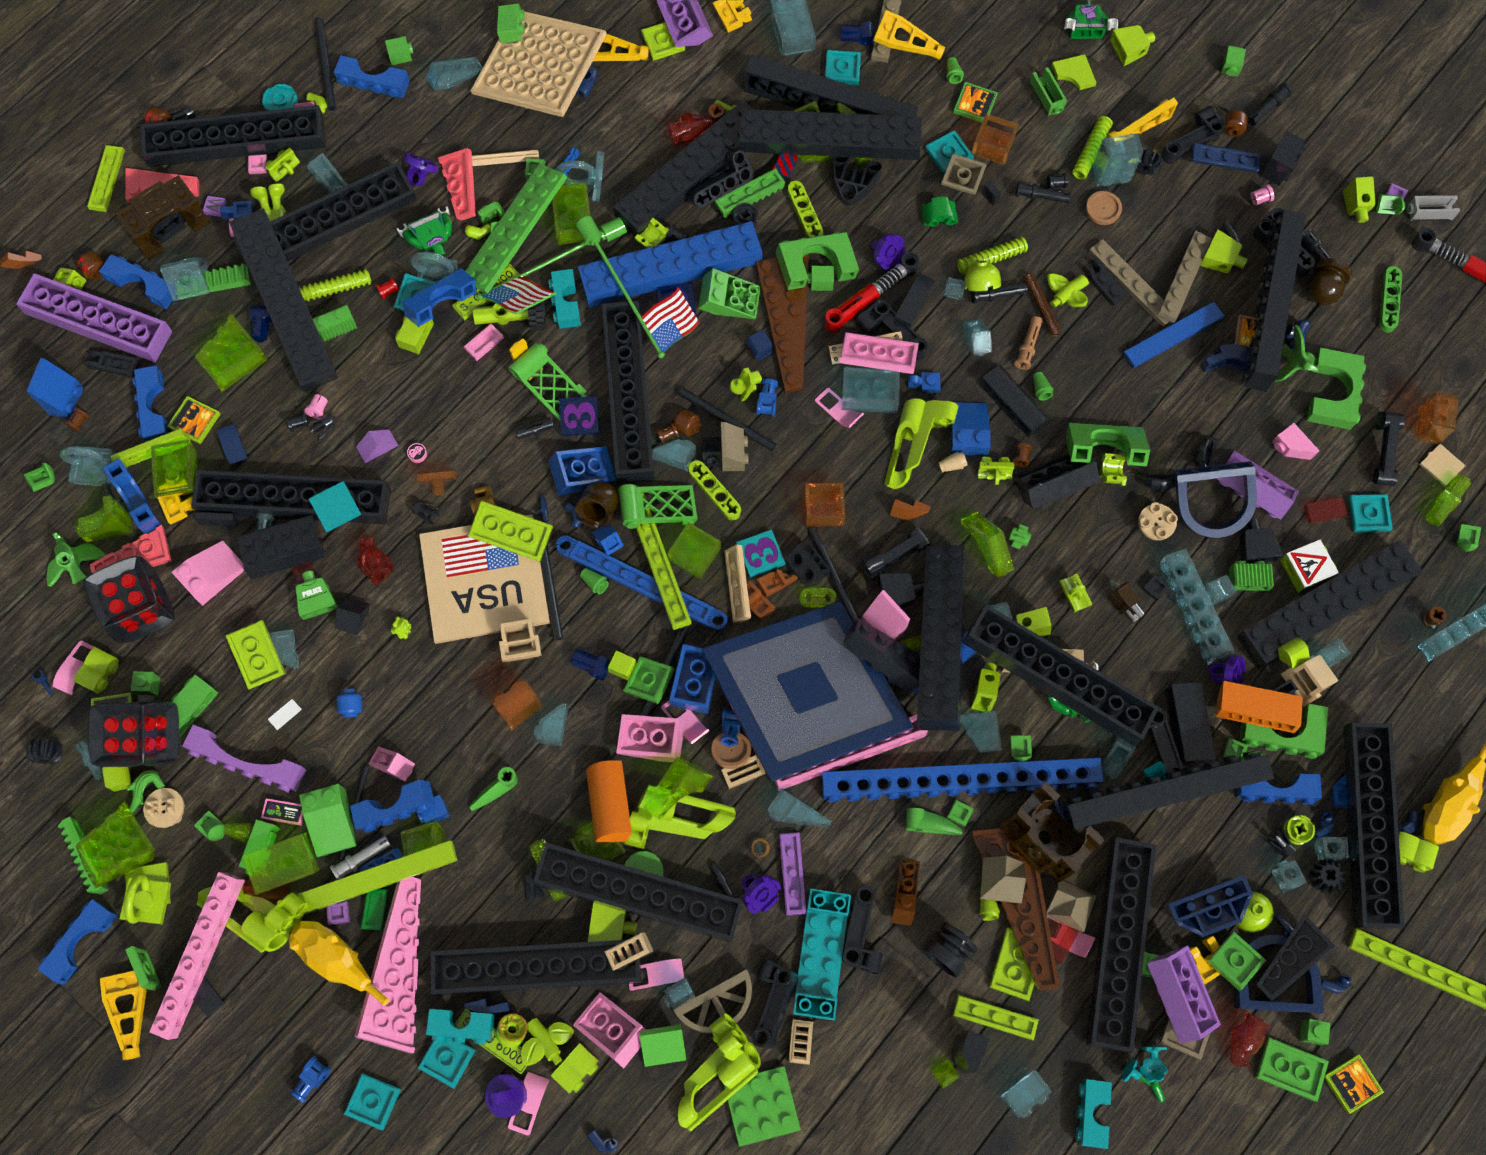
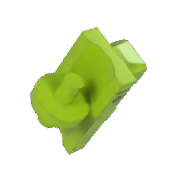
(282, 164)
(745, 383)
(995, 470)
(1075, 593)

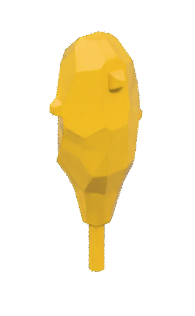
(1455, 802)
(331, 957)

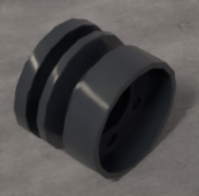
(950, 949)

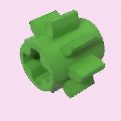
(1019, 536)

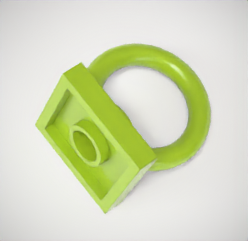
(145, 900)

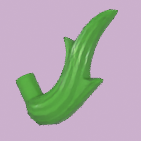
(139, 786)

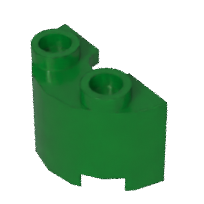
(939, 211)

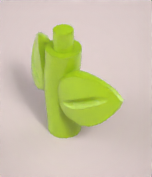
(1068, 290)
(545, 1042)

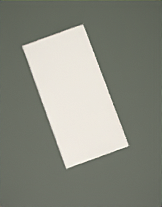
(284, 714)

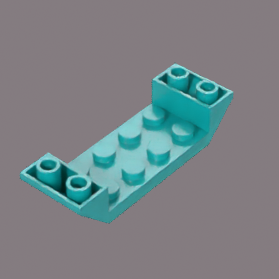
(821, 954)

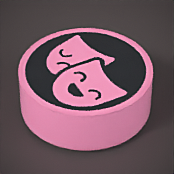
(417, 453)

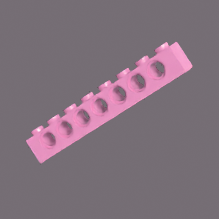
(853, 757)
(197, 956)

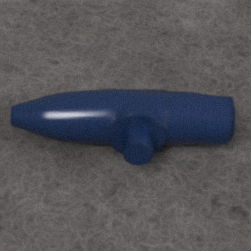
(543, 509)
(1060, 809)
(1285, 925)

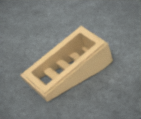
(644, 942)
(795, 1059)

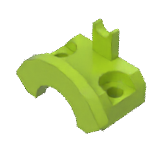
(652, 235)
(1112, 469)

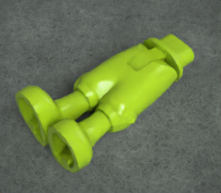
(275, 192)

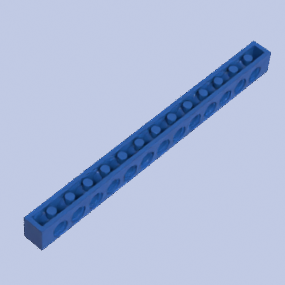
(1090, 767)

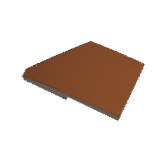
(15, 261)
(908, 512)
(774, 582)
(758, 603)

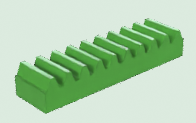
(750, 192)
(228, 278)
(74, 835)

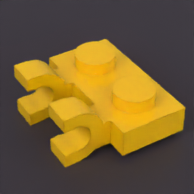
(728, 15)
(174, 507)
(1205, 969)

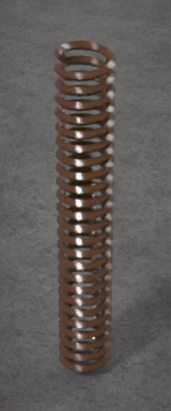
(1043, 304)

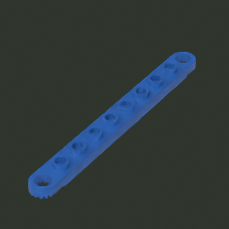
(635, 580)

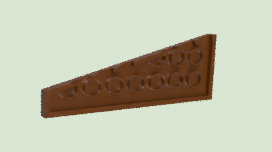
(787, 321)
(1030, 917)

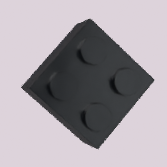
(1284, 159)

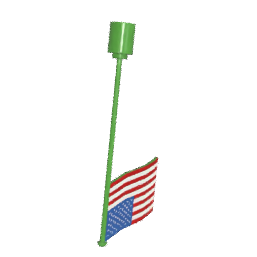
(523, 293)
(663, 322)

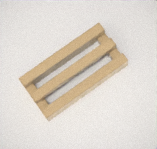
(740, 781)

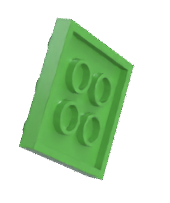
(764, 1108)

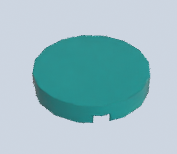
(279, 97)

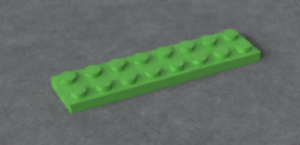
(515, 226)

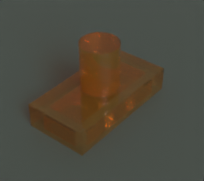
(437, 479)

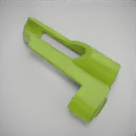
(915, 425)
(642, 820)
(269, 923)
(733, 1062)

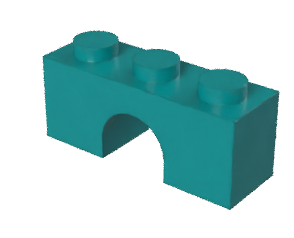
(566, 312)
(441, 1025)
(1089, 1132)

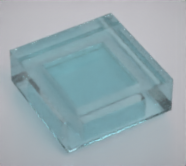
(954, 288)

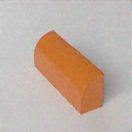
(1259, 707)
(608, 802)

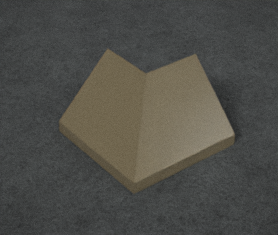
(964, 174)
(1002, 879)
(1070, 905)

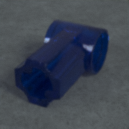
(863, 33)
(260, 323)
(595, 665)

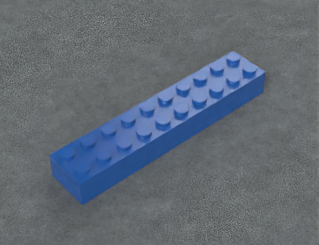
(670, 263)

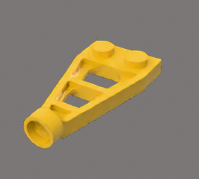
(888, 27)
(635, 51)
(1160, 114)
(117, 986)

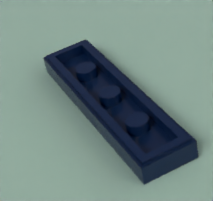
(1225, 157)

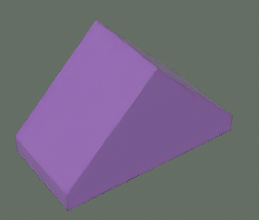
(375, 444)

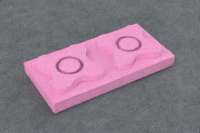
(879, 353)

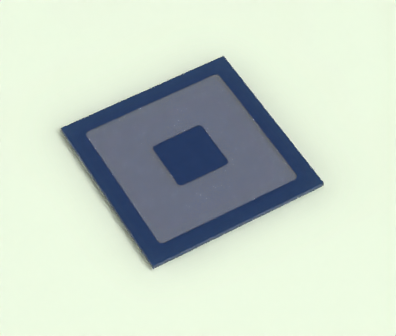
(805, 692)

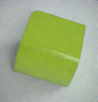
(1294, 653)
(622, 665)
(116, 778)

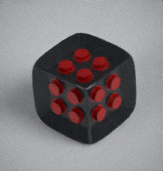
(129, 599)
(133, 733)

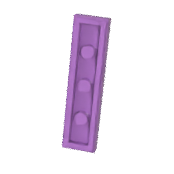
(792, 873)

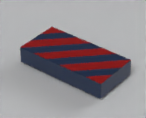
(786, 164)

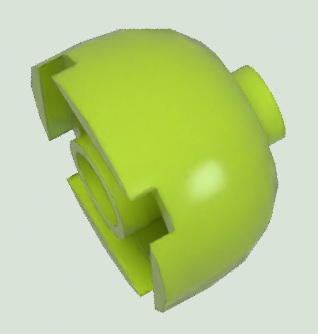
(982, 276)
(1258, 914)

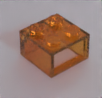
(992, 142)
(1437, 406)
(824, 504)
(517, 704)

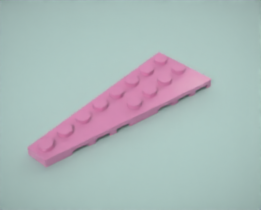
(395, 974)

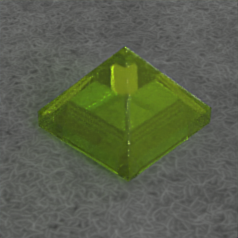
(945, 1073)

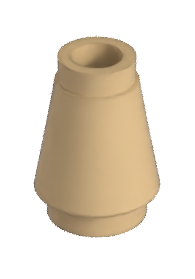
(953, 462)

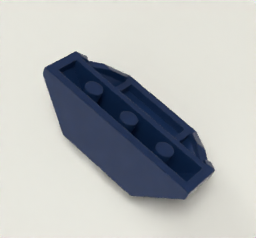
(1213, 908)

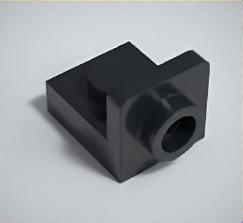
(712, 451)

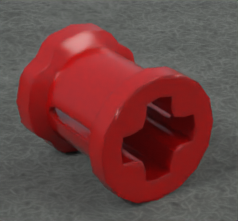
(387, 288)

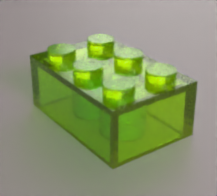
(569, 207)

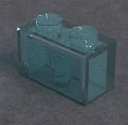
(1026, 1095)

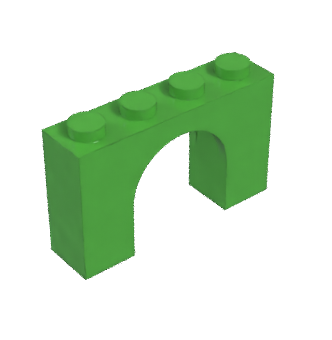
(834, 247)
(1349, 370)
(1129, 440)
(1309, 740)

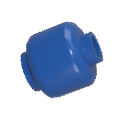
(349, 703)

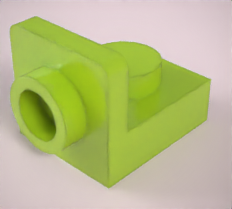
(70, 278)

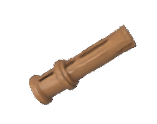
(1027, 350)

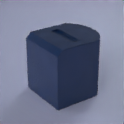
(759, 345)

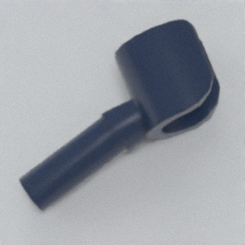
(43, 680)

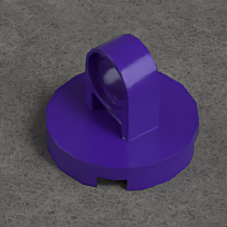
(419, 166)
(888, 250)
(1231, 671)
(760, 893)
(505, 1095)

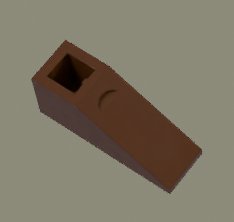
(905, 892)

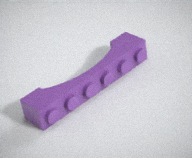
(284, 774)

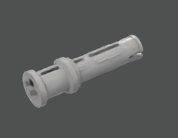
(351, 863)

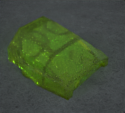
(585, 843)

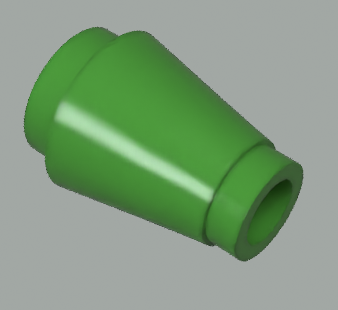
(954, 71)
(1042, 387)
(595, 581)

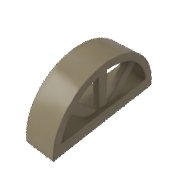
(713, 994)

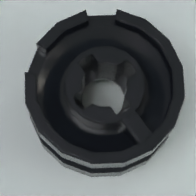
(745, 210)

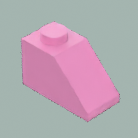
(1295, 444)
(392, 763)

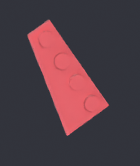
(459, 176)
(140, 180)
(150, 546)

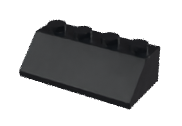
(1054, 480)

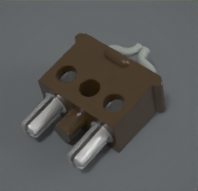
(1125, 600)

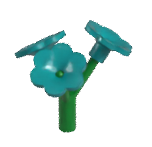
(1151, 1069)

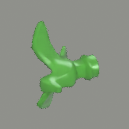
(1296, 358)
(69, 559)

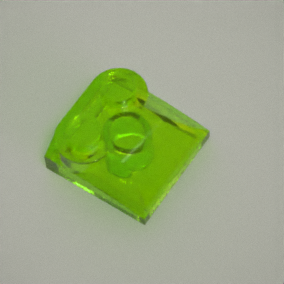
(422, 837)

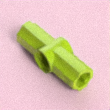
(489, 314)

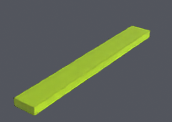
(663, 573)
(379, 876)
(1418, 967)

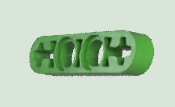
(1387, 298)

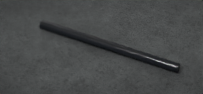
(357, 800)

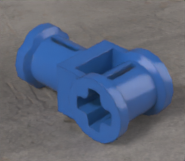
(767, 400)
(729, 725)
(310, 1078)

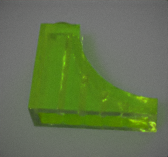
(107, 522)
(991, 543)
(680, 780)

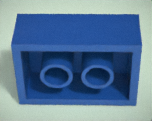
(693, 681)

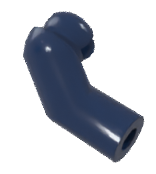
(570, 507)
(1412, 824)
(1326, 825)
(1338, 985)
(603, 1144)

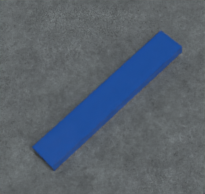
(1173, 335)

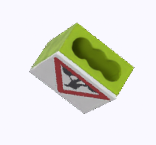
(1309, 566)

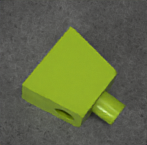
(1131, 43)
(1360, 197)
(1223, 254)
(1037, 620)
(986, 688)
(609, 924)

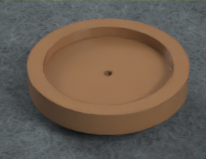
(1103, 208)
(731, 759)

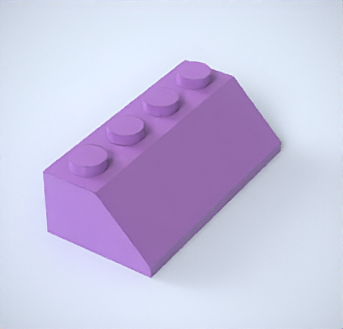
(685, 22)
(1272, 492)
(1184, 995)

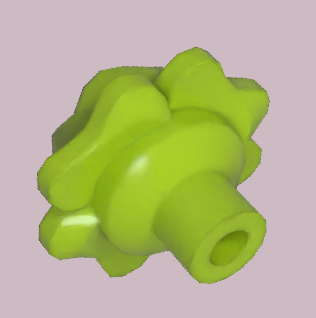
(401, 627)

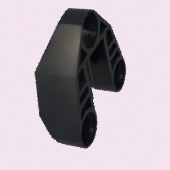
(851, 186)

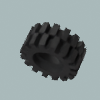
(537, 317)

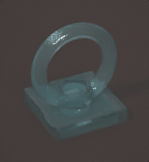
(594, 174)
(433, 266)
(186, 278)
(87, 464)

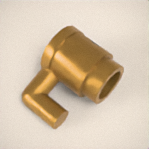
(487, 490)

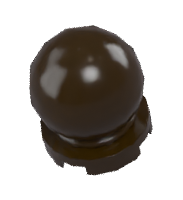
(1328, 281)
(597, 504)

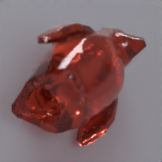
(689, 127)
(373, 561)
(1247, 1039)

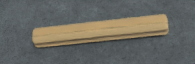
(506, 157)

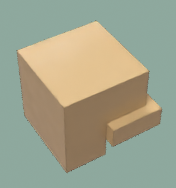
(519, 641)
(1311, 679)

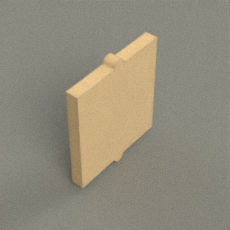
(1442, 465)

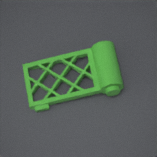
(533, 361)
(633, 508)

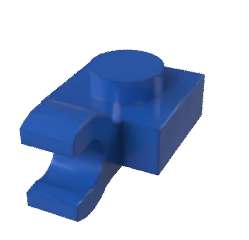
(238, 209)
(927, 381)

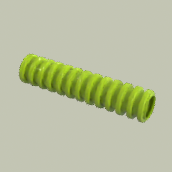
(1091, 148)
(994, 254)
(336, 285)

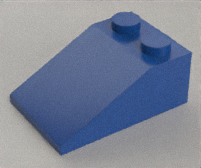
(54, 389)
(970, 430)
(578, 468)

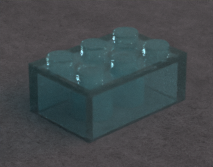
(793, 26)
(1117, 159)
(870, 390)

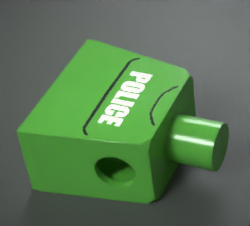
(314, 596)

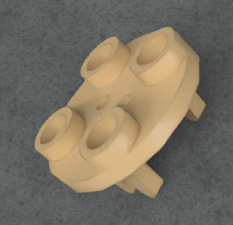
(1165, 526)
(173, 808)

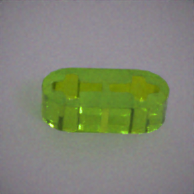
(817, 592)

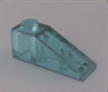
(452, 72)
(326, 174)
(793, 811)

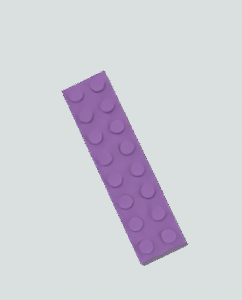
(94, 317)

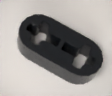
(169, 227)

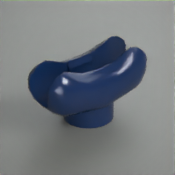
(588, 82)
(1303, 324)

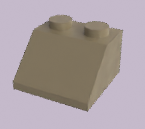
(733, 446)

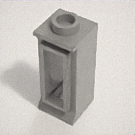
(1432, 207)

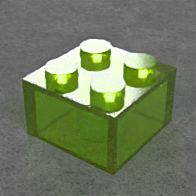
(694, 550)

